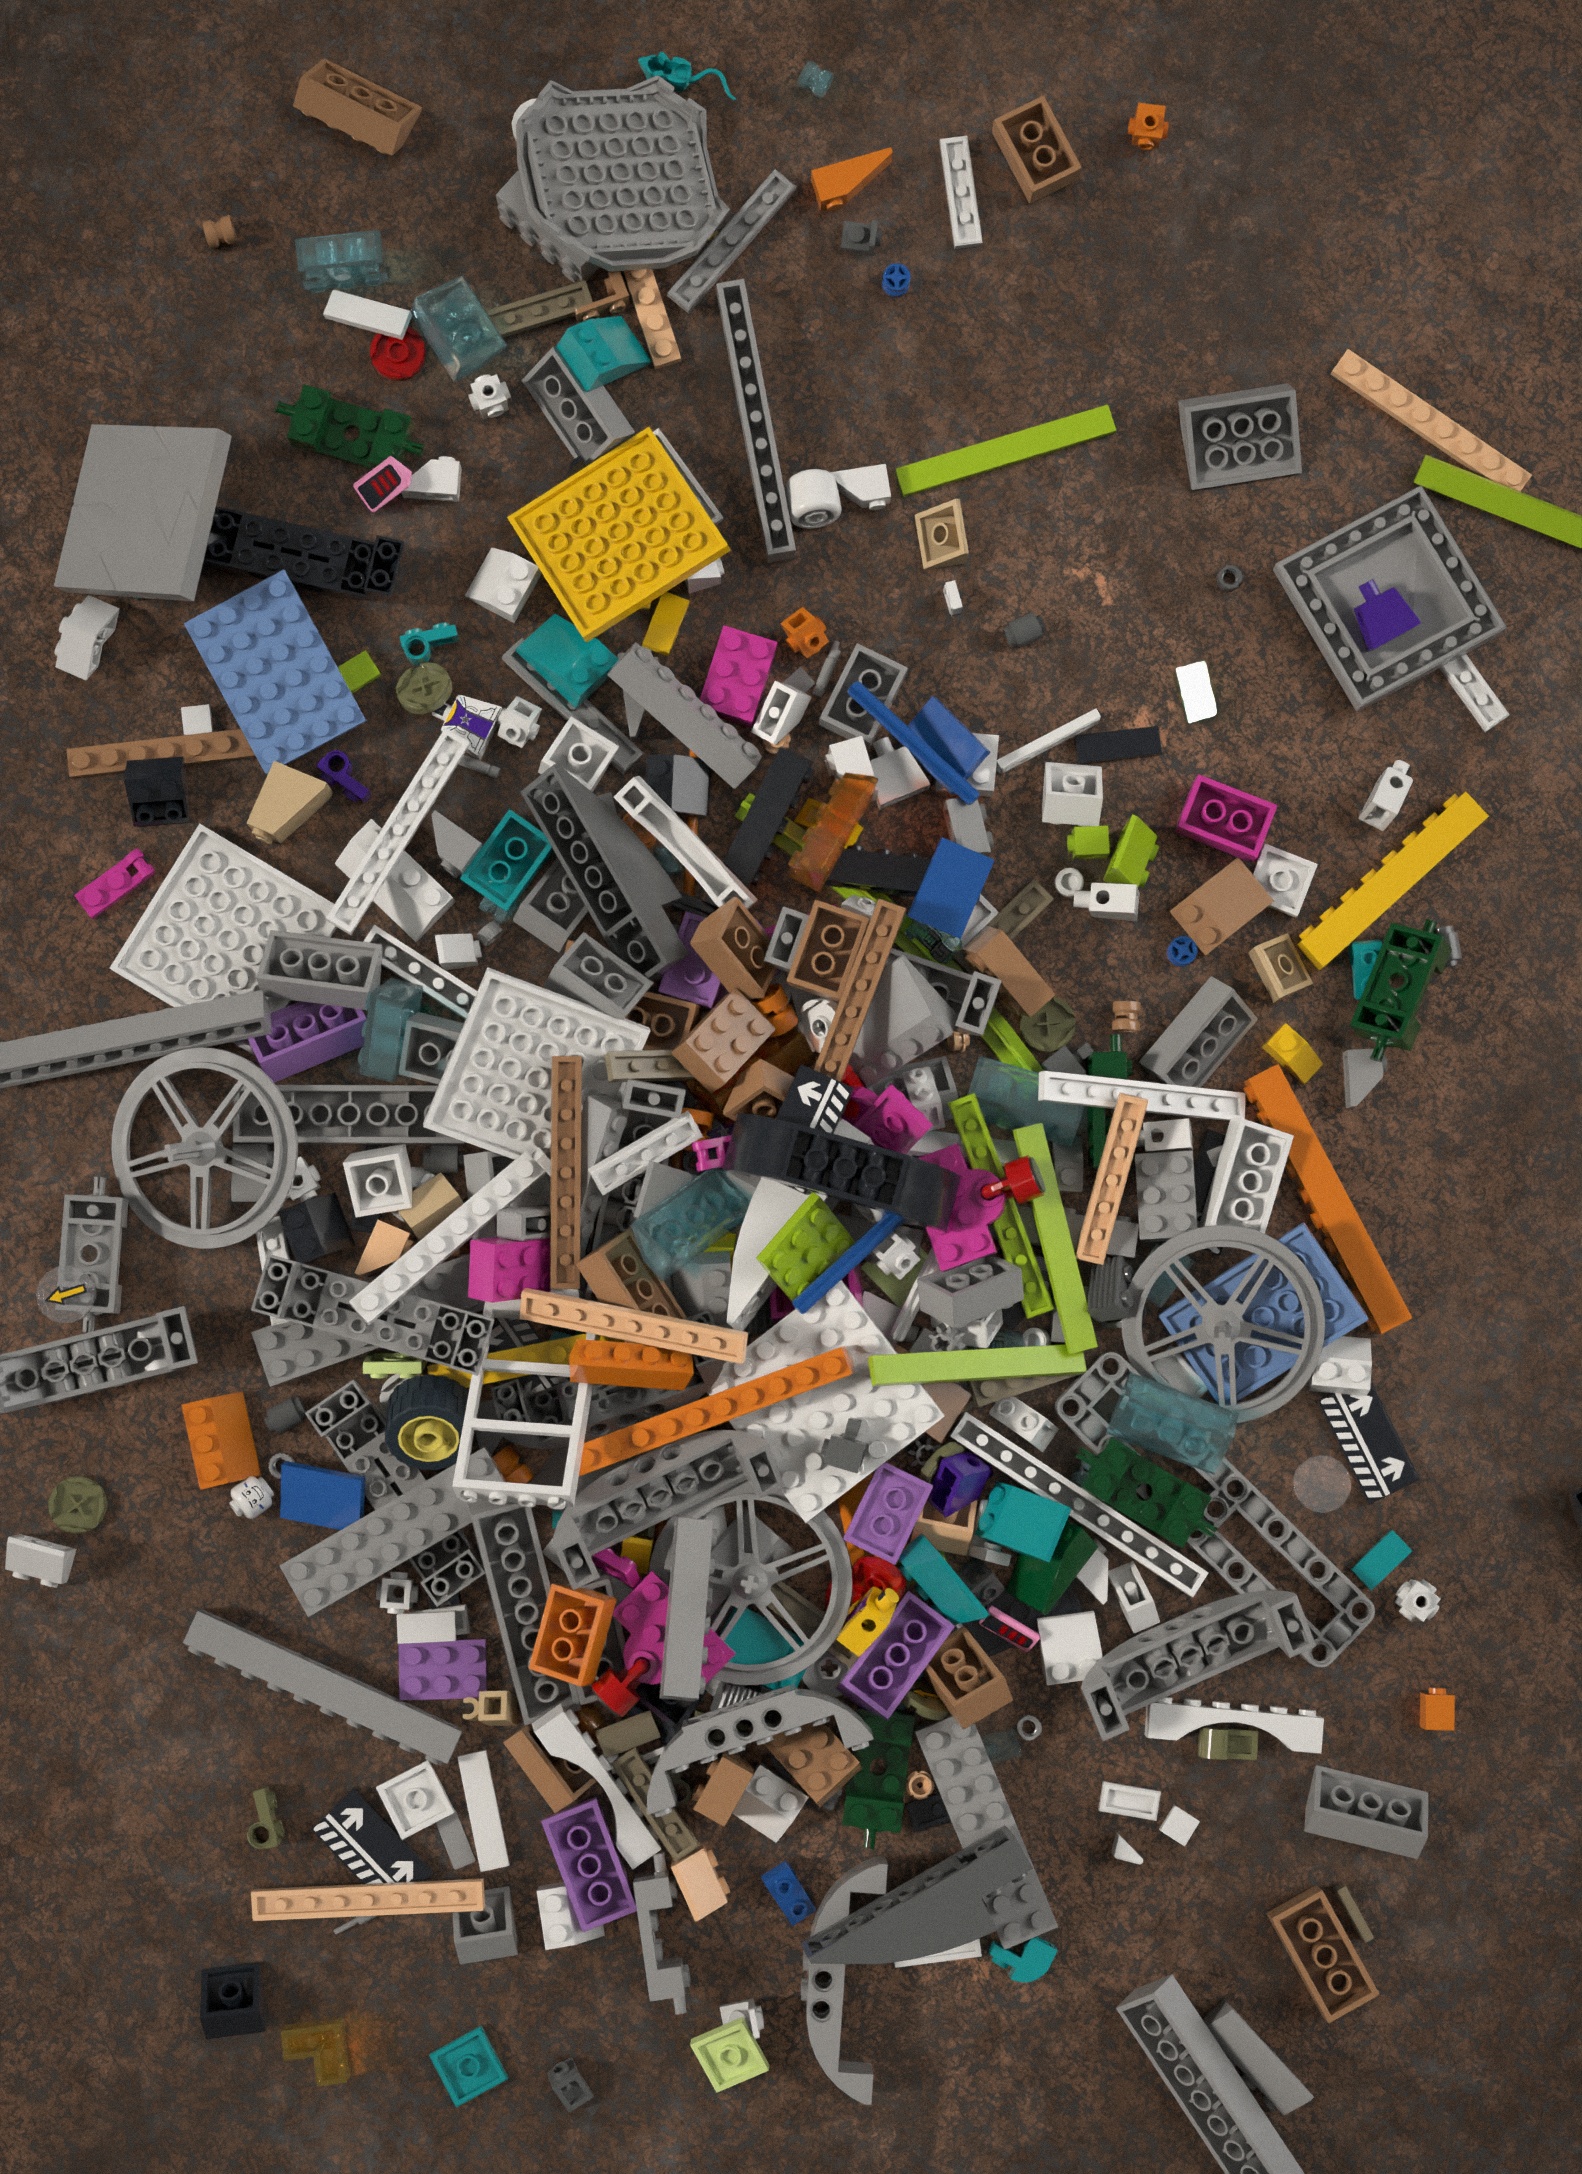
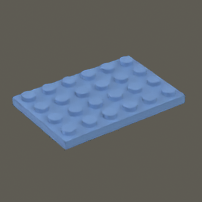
(275, 671)
(1273, 1307)

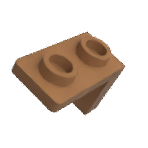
(612, 304)

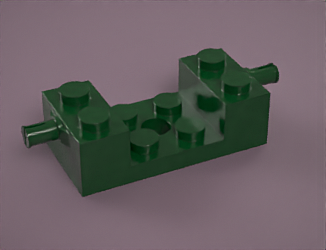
(321, 425)
(1390, 1013)
(1108, 1065)
(1170, 1511)
(873, 1799)

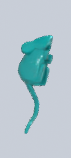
(676, 71)

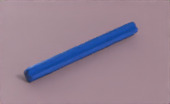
(913, 743)
(846, 1262)

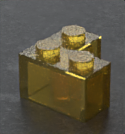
(323, 2041)

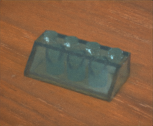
(1011, 1101)
(689, 1222)
(1172, 1423)

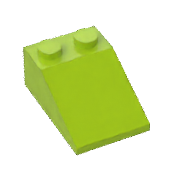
(1132, 854)

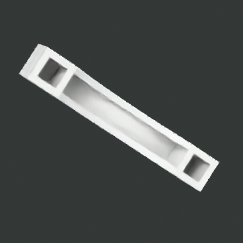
(682, 842)
(1173, 1720)
(564, 1740)

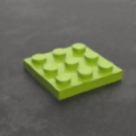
(805, 1247)

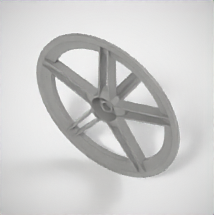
(203, 1147)
(1224, 1323)
(752, 1582)

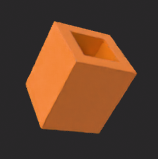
(1437, 1709)

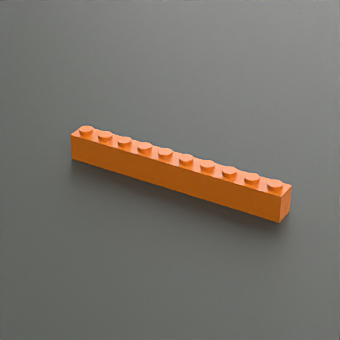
(1329, 1202)
(715, 1409)

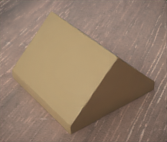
(942, 535)
(1280, 967)
(430, 1206)

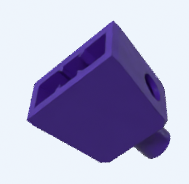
(1383, 615)
(958, 1482)

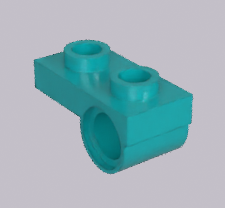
(440, 635)
(1362, 959)

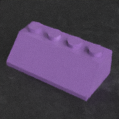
(306, 1037)
(896, 1657)
(590, 1863)

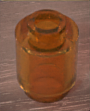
(590, 1720)

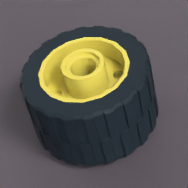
(426, 1421)

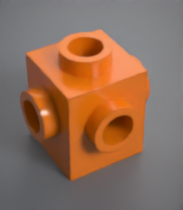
(1148, 126)
(805, 632)

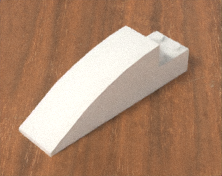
(766, 1215)

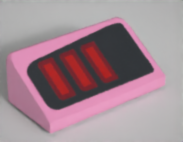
(383, 483)
(1009, 1629)

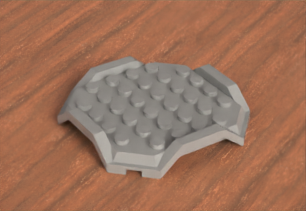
(620, 173)

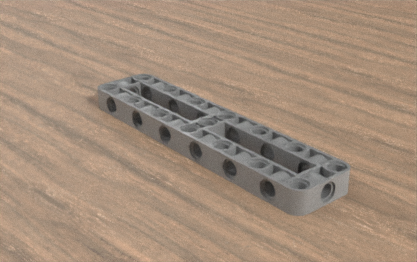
(1249, 1503)

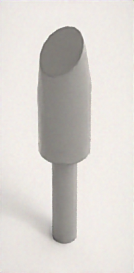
(359, 1919)

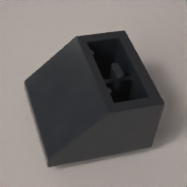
(157, 791)

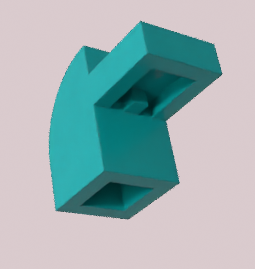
(1029, 1963)

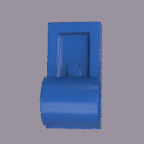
(788, 1892)

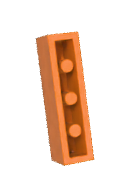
(629, 1365)

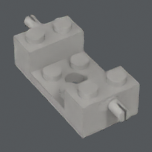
(95, 1222)
(664, 1976)

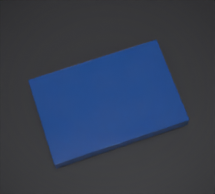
(949, 739)
(950, 888)
(321, 1496)

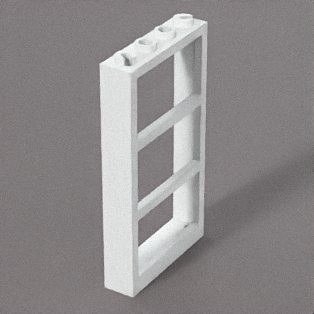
(523, 1494)

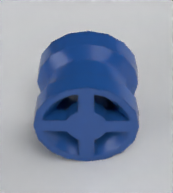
(896, 273)
(1185, 946)

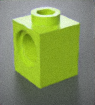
(1089, 842)

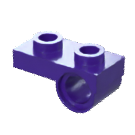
(352, 789)

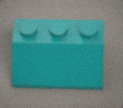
(939, 1582)

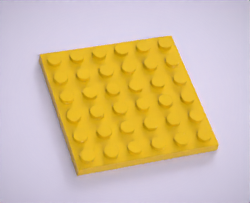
(618, 534)

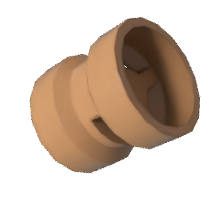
(218, 232)
(1126, 1016)

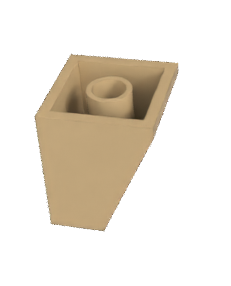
(286, 803)

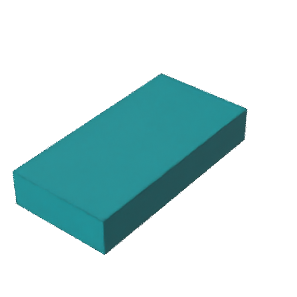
(1381, 1560)

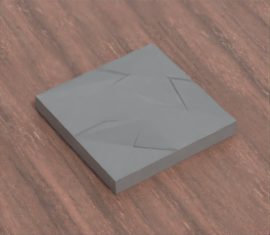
(143, 511)
(1403, 549)

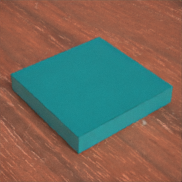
(468, 2066)

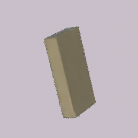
(627, 1734)
(1352, 1912)

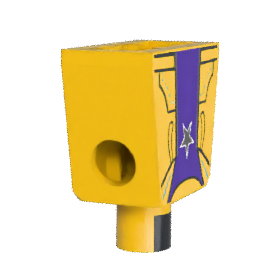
(875, 1611)

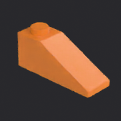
(844, 180)

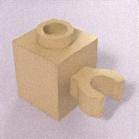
(493, 1708)

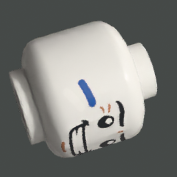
(251, 1497)

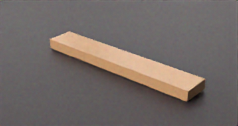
(1111, 1178)

